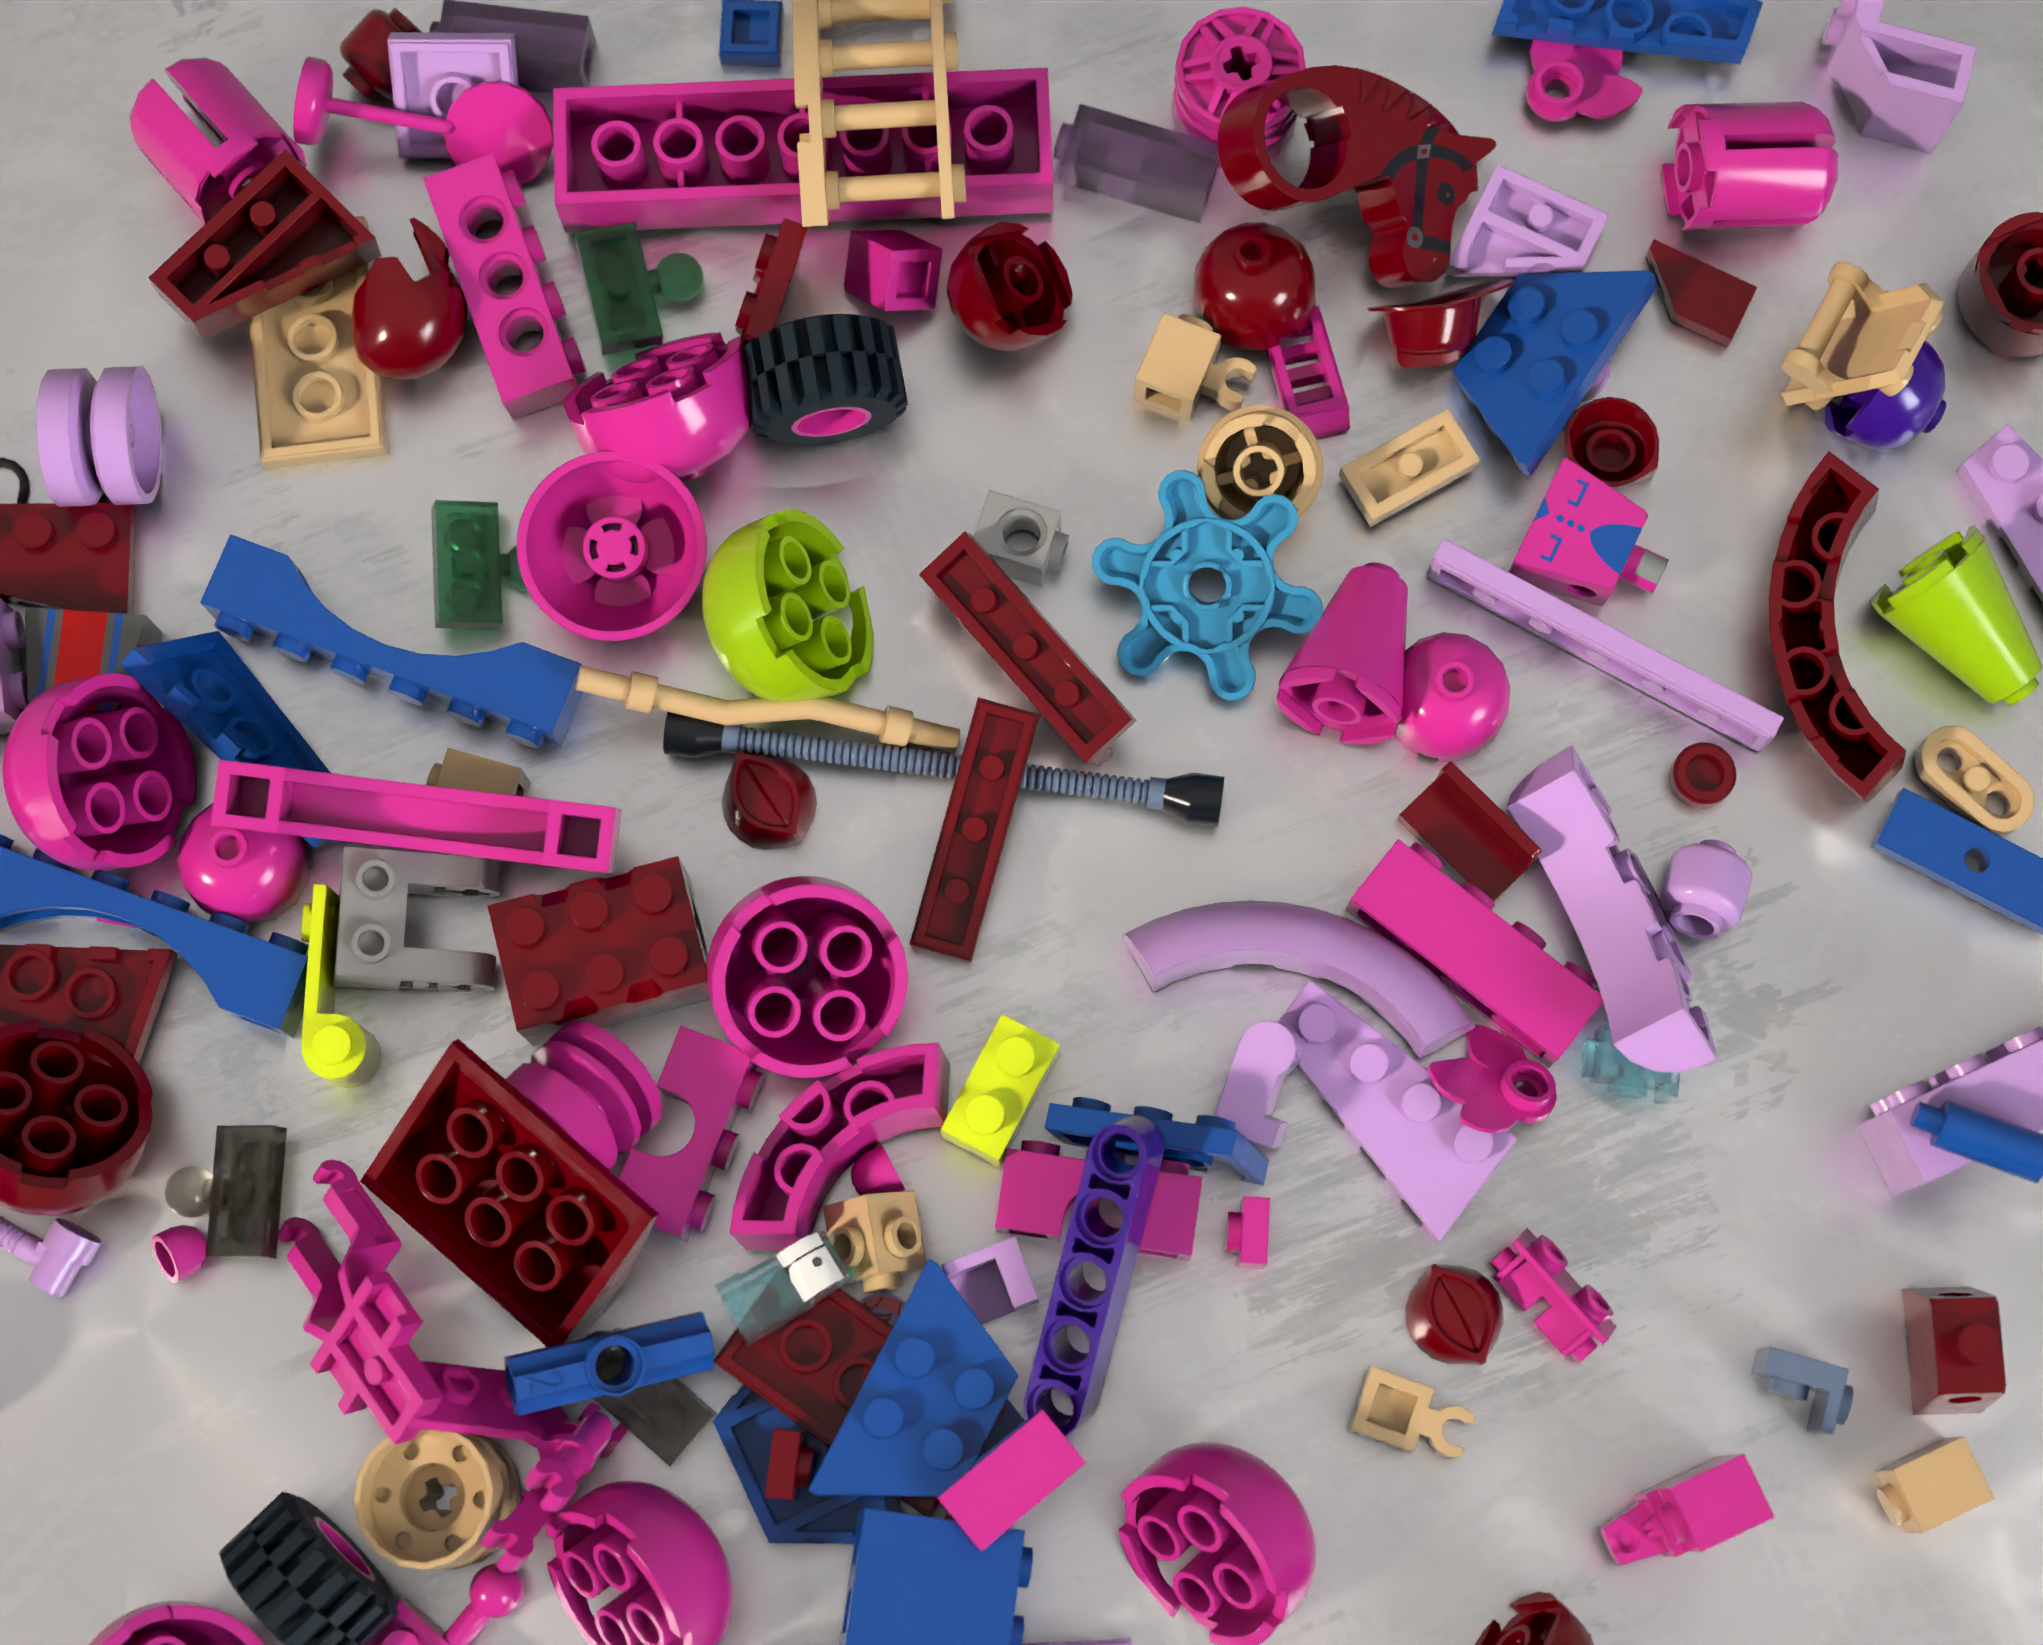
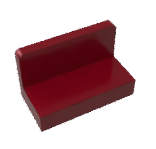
(1469, 833)

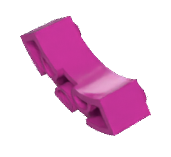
(829, 1131)

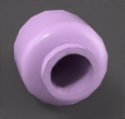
(1705, 889)

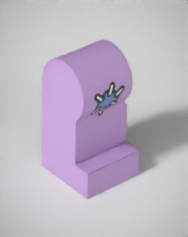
(1255, 1080)

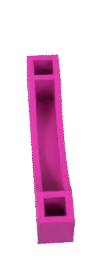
(416, 816)

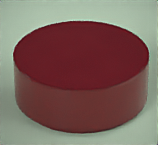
(1702, 775)

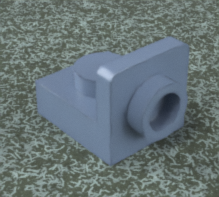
(1797, 1375)

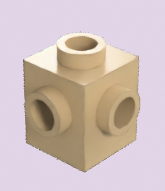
(877, 1238)

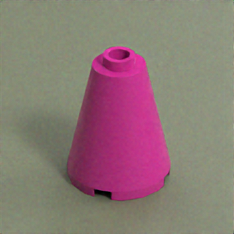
(1352, 660)

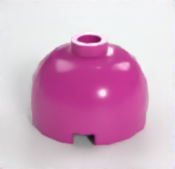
(1452, 697)
(242, 870)

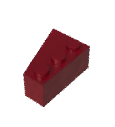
(263, 250)

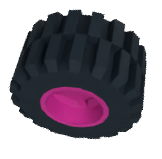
(824, 379)
(307, 1577)

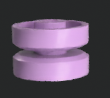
(99, 436)

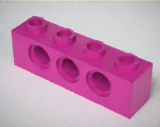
(463, 202)

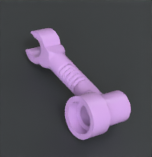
(55, 1257)

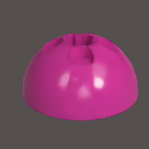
(584, 523)

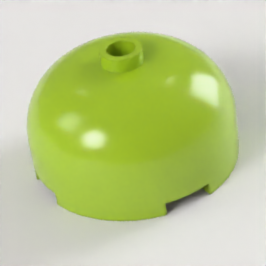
(762, 603)

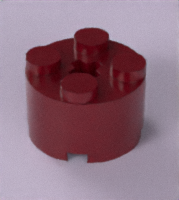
(2005, 288)

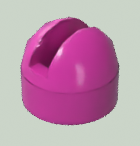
(875, 1173)
(180, 1251)

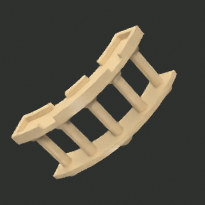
(819, 59)

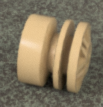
(400, 1491)

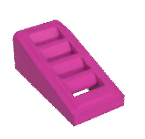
(1321, 408)

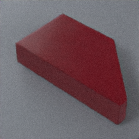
(1699, 293)

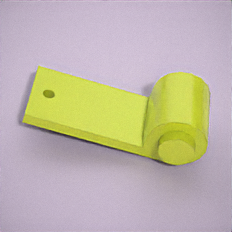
(331, 1042)

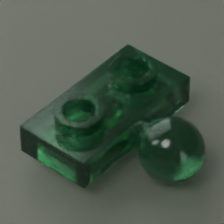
(624, 289)
(469, 565)

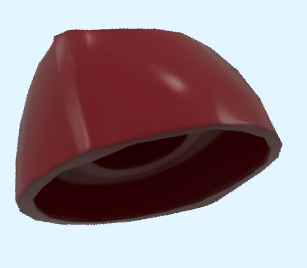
(1613, 441)
(768, 801)
(1454, 1314)

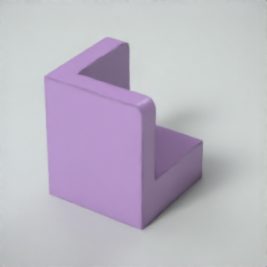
(993, 1280)

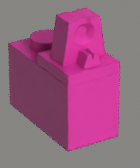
(1689, 1512)

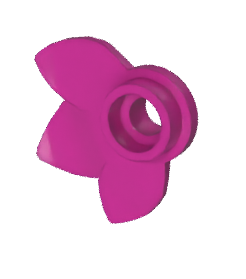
(1586, 78)
(1495, 1083)

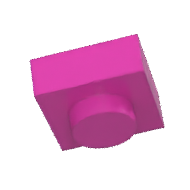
(1249, 1231)

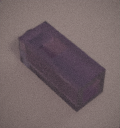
(549, 45)
(1137, 162)

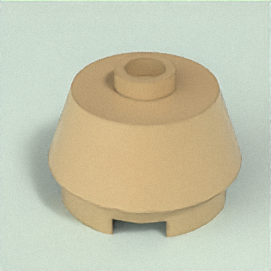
(1258, 455)

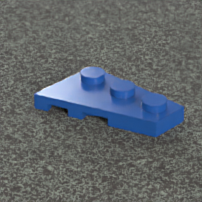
(1188, 1143)

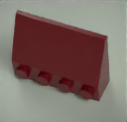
(510, 1198)

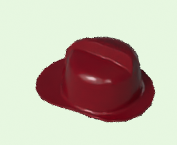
(1438, 327)

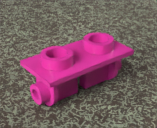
(1573, 1310)

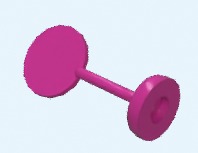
(480, 121)

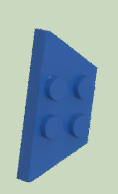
(1546, 352)
(922, 1401)
(747, 1435)

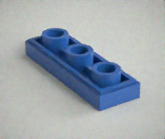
(1936, 846)

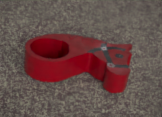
(1367, 137)

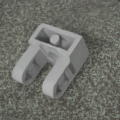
(374, 916)

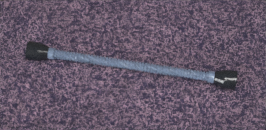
(1188, 797)

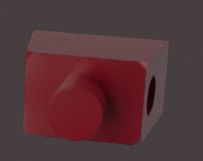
(1953, 1349)

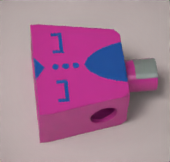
(1586, 540)

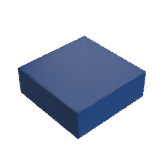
(751, 32)

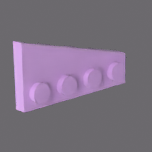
(2008, 489)
(1393, 1111)

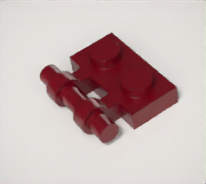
(773, 277)

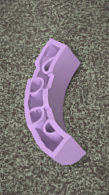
(1614, 916)
(1305, 943)

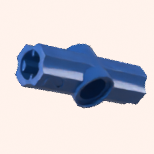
(568, 1373)

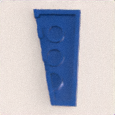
(1660, 27)
(222, 703)

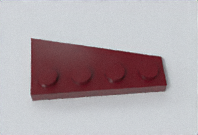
(68, 556)
(86, 987)

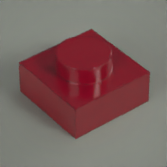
(789, 1465)

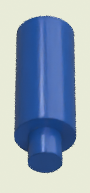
(1982, 1138)

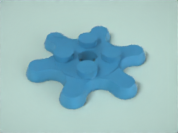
(1170, 611)

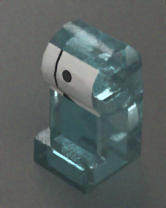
(783, 1286)

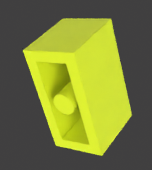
(1000, 1090)

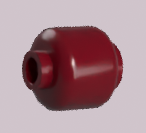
(367, 51)

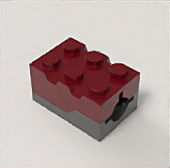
(602, 950)

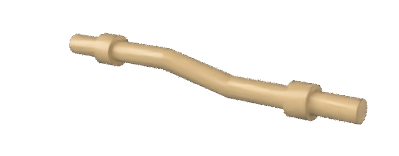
(643, 693)

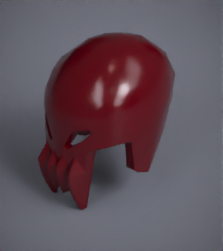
(408, 325)

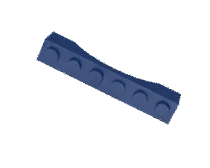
(512, 686)
(243, 973)

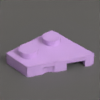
(1525, 230)

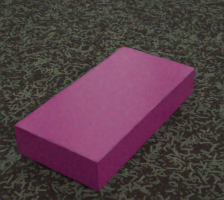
(1011, 1480)

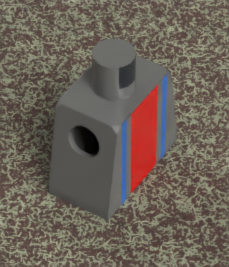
(80, 645)

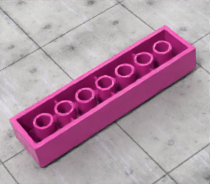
(732, 153)

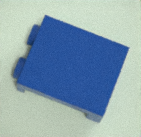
(931, 1584)

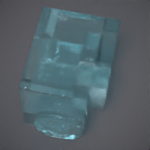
(1624, 1078)

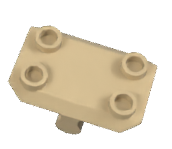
(1861, 340)

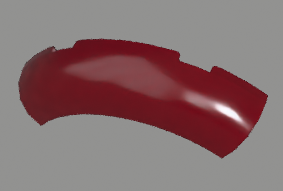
(1803, 631)

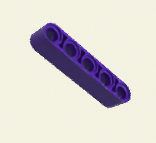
(1114, 1252)

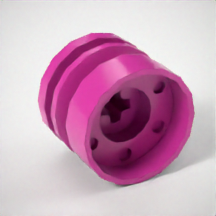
(1214, 60)
(591, 1089)

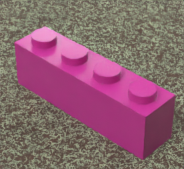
(1476, 952)

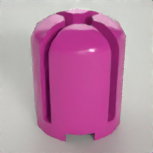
(185, 157)
(1750, 165)

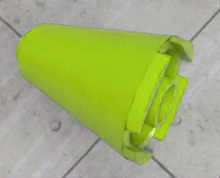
(1964, 617)

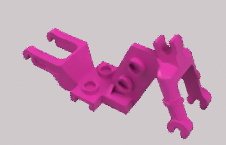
(368, 1352)

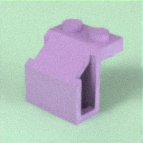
(1896, 78)

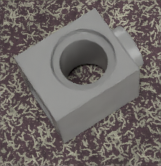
(1008, 514)

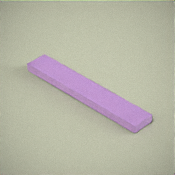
(1603, 646)

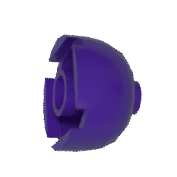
(1889, 422)

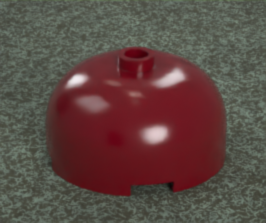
(67, 1122)

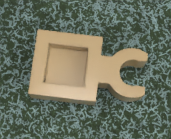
(1399, 1411)

